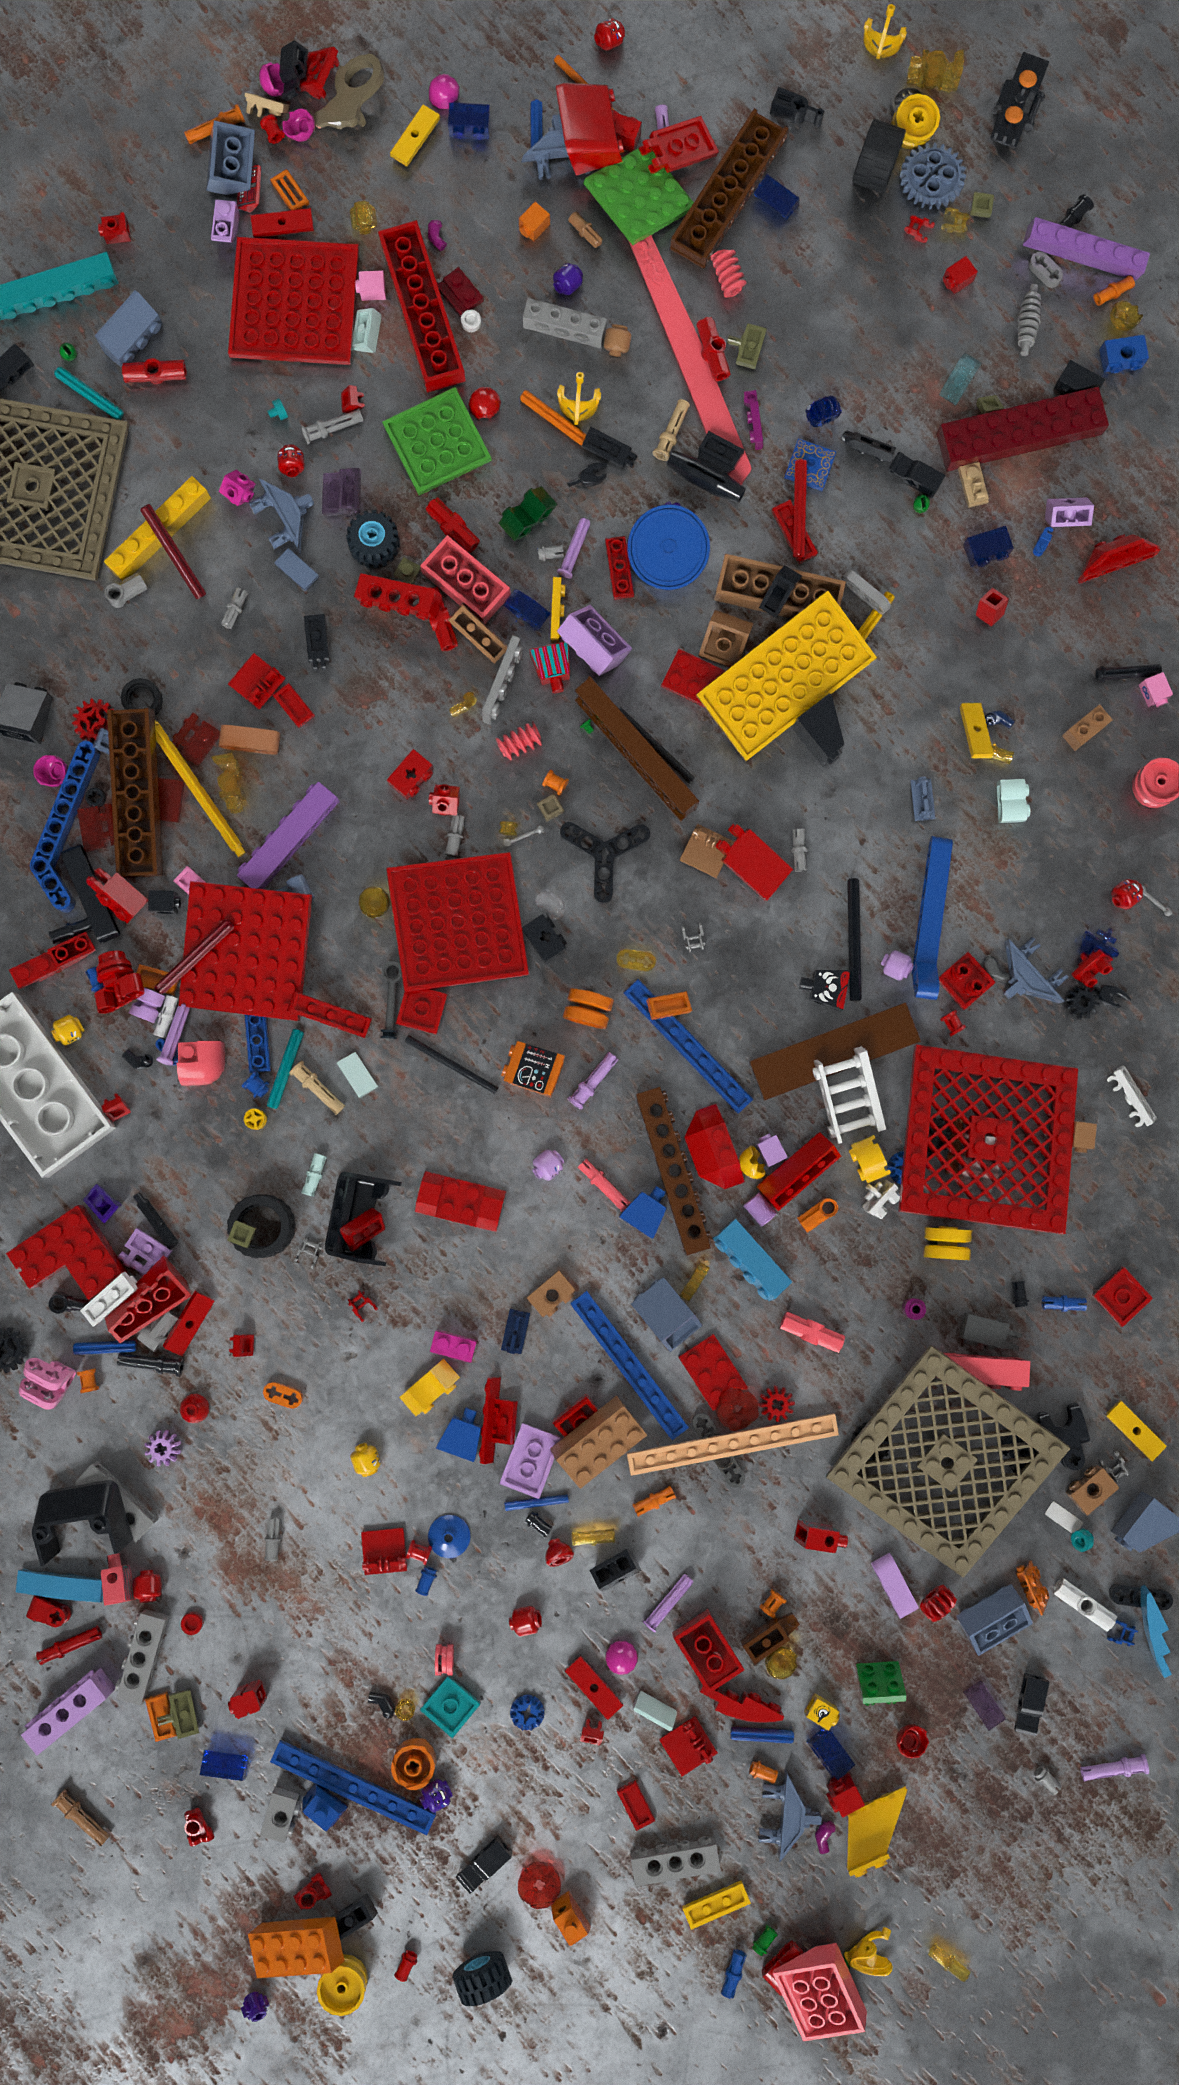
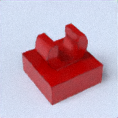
(350, 399)
(115, 1108)
(242, 1345)
(591, 1735)

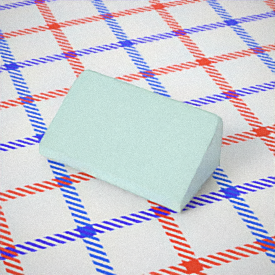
(366, 330)
(357, 1075)
(655, 1710)

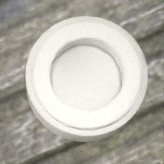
(471, 320)

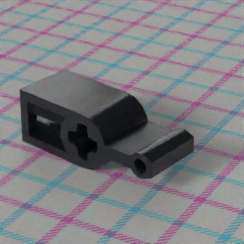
(292, 68)
(795, 108)
(13, 366)
(917, 474)
(1031, 1703)
(485, 1864)

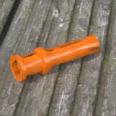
(203, 130)

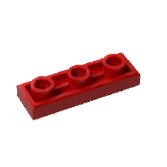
(270, 223)
(620, 578)
(183, 1333)
(603, 1696)

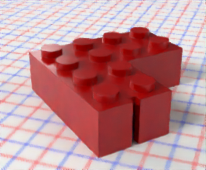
(71, 1243)

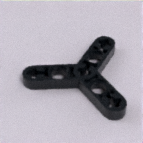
(598, 845)

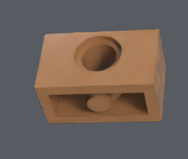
(1087, 727)
(561, 1285)
(1104, 1489)

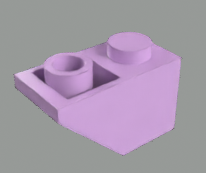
(225, 221)

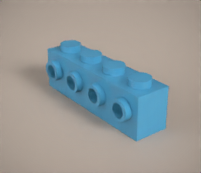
(751, 1260)

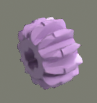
(161, 1455)

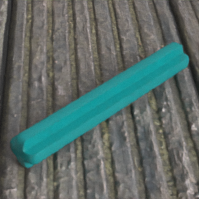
(89, 393)
(284, 1069)

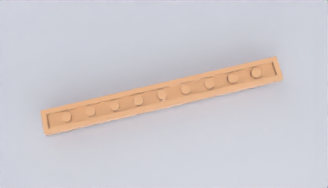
(732, 1444)

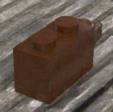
(769, 1637)

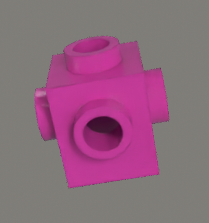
(237, 487)

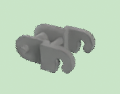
(701, 944)
(306, 1242)
(1120, 1464)

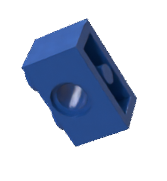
(1135, 349)

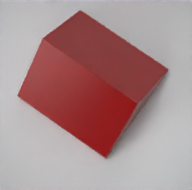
(574, 1415)

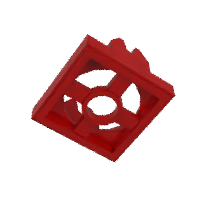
(329, 60)

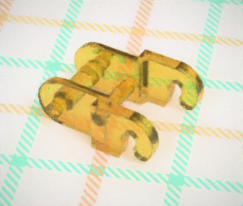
(957, 215)

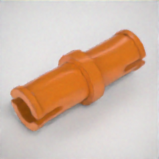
(1114, 290)
(654, 1501)

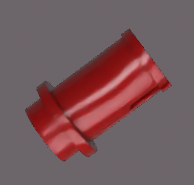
(409, 1959)

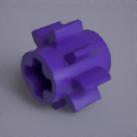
(255, 2006)

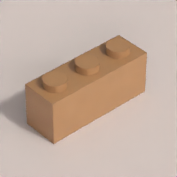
(478, 633)

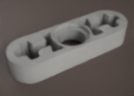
(866, 592)

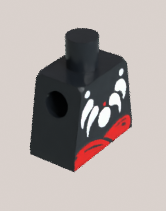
(827, 988)

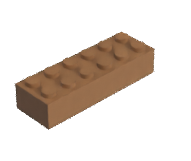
(746, 582)

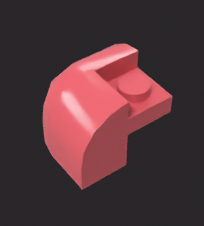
(200, 1062)

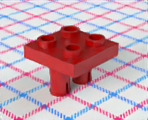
(966, 980)

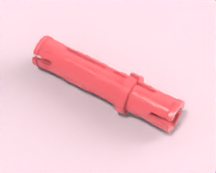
(604, 1185)

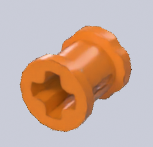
(555, 782)
(88, 1381)
(771, 1610)

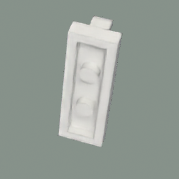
(1133, 1096)
(109, 1298)

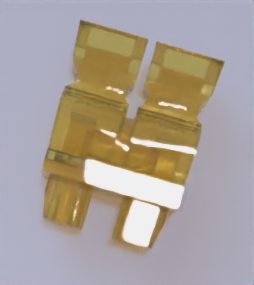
(935, 70)
(228, 781)

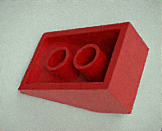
(707, 1651)

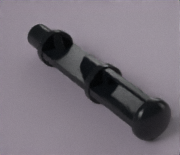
(156, 1221)

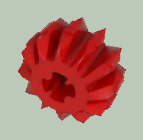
(780, 1396)
(938, 1603)

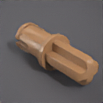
(585, 229)

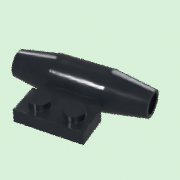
(711, 468)

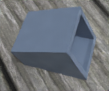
(666, 1314)
(1145, 1524)

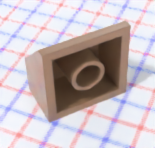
(725, 638)

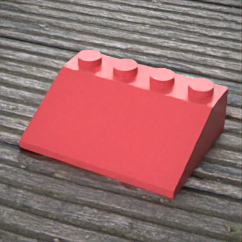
(821, 1994)

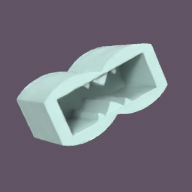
(1012, 800)

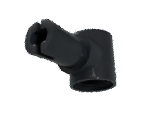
(71, 1303)

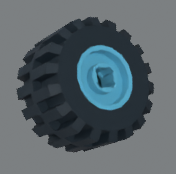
(373, 539)
(482, 1978)

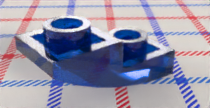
(527, 608)

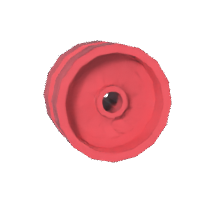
(1157, 783)

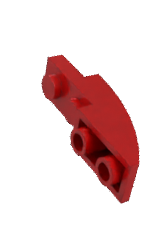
(53, 961)
(747, 1708)

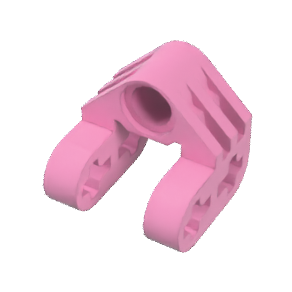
(46, 1381)

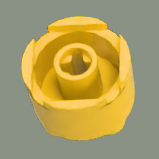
(870, 1159)

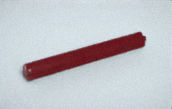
(173, 551)
(194, 957)

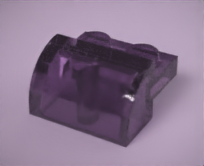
(342, 493)

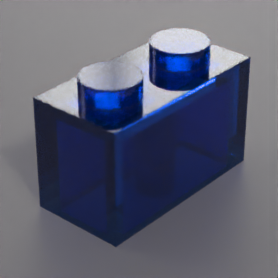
(469, 121)
(988, 547)

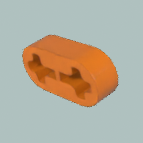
(281, 1400)

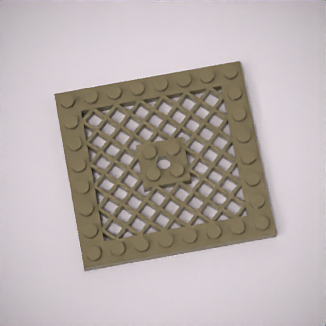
(107, 471)
(998, 1515)

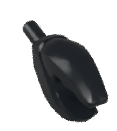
(587, 477)
(1107, 992)

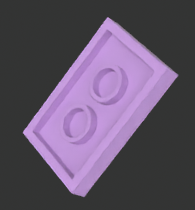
(530, 1461)

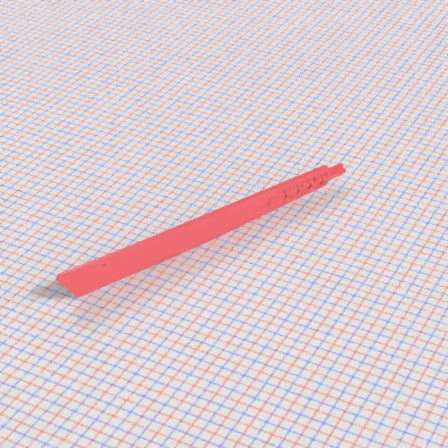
(687, 350)

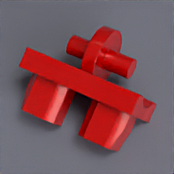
(1091, 965)

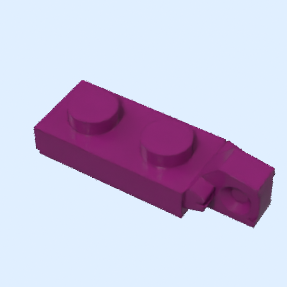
(753, 417)

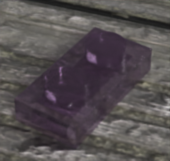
(984, 1705)

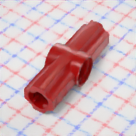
(713, 349)
(142, 371)
(452, 525)
(443, 628)

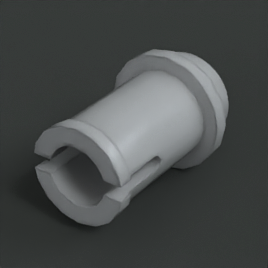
(550, 552)
(1043, 1775)

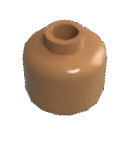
(617, 340)

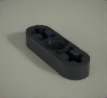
(1124, 1600)

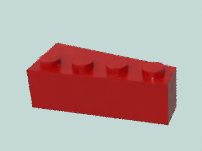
(156, 1294)

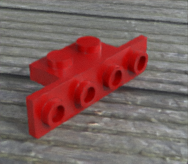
(498, 1421)

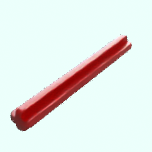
(799, 523)

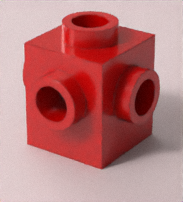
(445, 799)

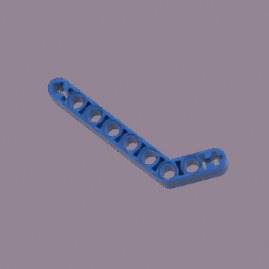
(66, 820)
(925, 971)

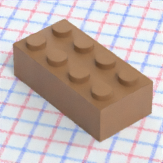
(598, 1442)

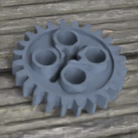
(945, 188)

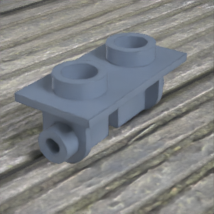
(922, 799)

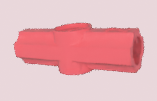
(812, 1332)

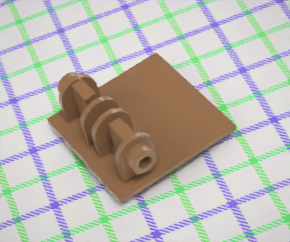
(702, 853)

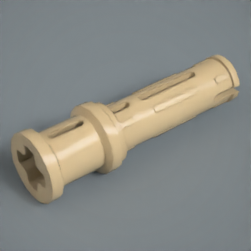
(668, 438)
(310, 1081)

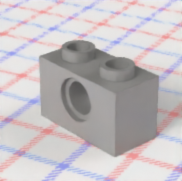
(275, 1827)

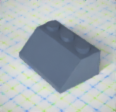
(230, 158)
(129, 329)
(994, 1619)

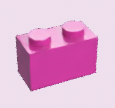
(453, 1346)

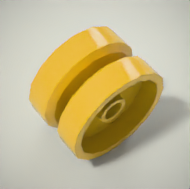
(919, 118)
(947, 1243)
(344, 1988)

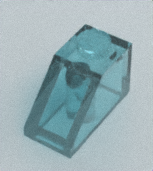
(960, 378)

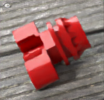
(119, 982)

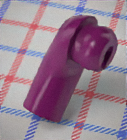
(433, 234)
(822, 1834)

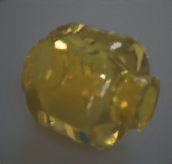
(363, 217)

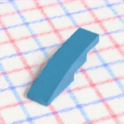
(59, 1586)
(1154, 1627)

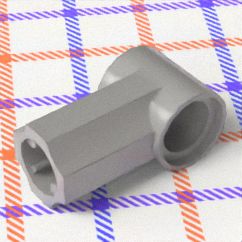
(127, 588)
(155, 1333)

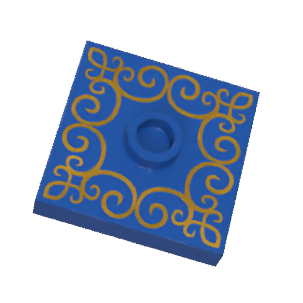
(818, 463)

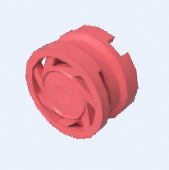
(447, 1659)

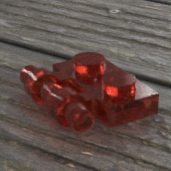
(200, 743)
(92, 829)

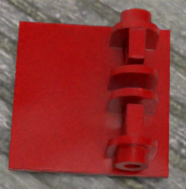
(256, 681)
(383, 1551)
(688, 1746)

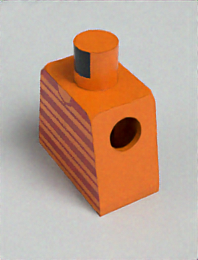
(570, 1921)

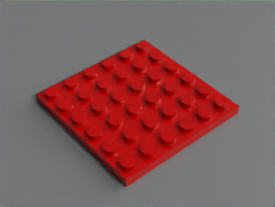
(293, 301)
(457, 922)
(255, 962)

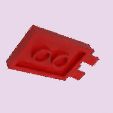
(679, 145)
(754, 861)

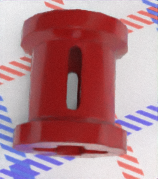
(270, 125)
(953, 1022)
(419, 1552)

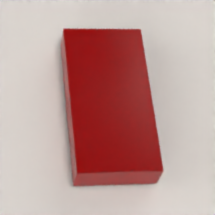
(293, 705)
(635, 1805)

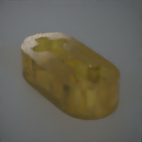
(640, 955)
(694, 1281)

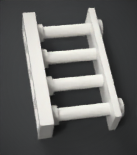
(868, 1100)

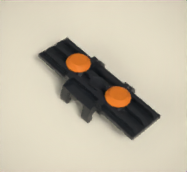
(1013, 97)

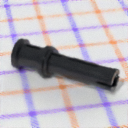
(1075, 213)
(160, 1365)

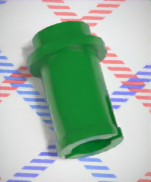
(764, 1941)

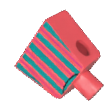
(116, 1590)

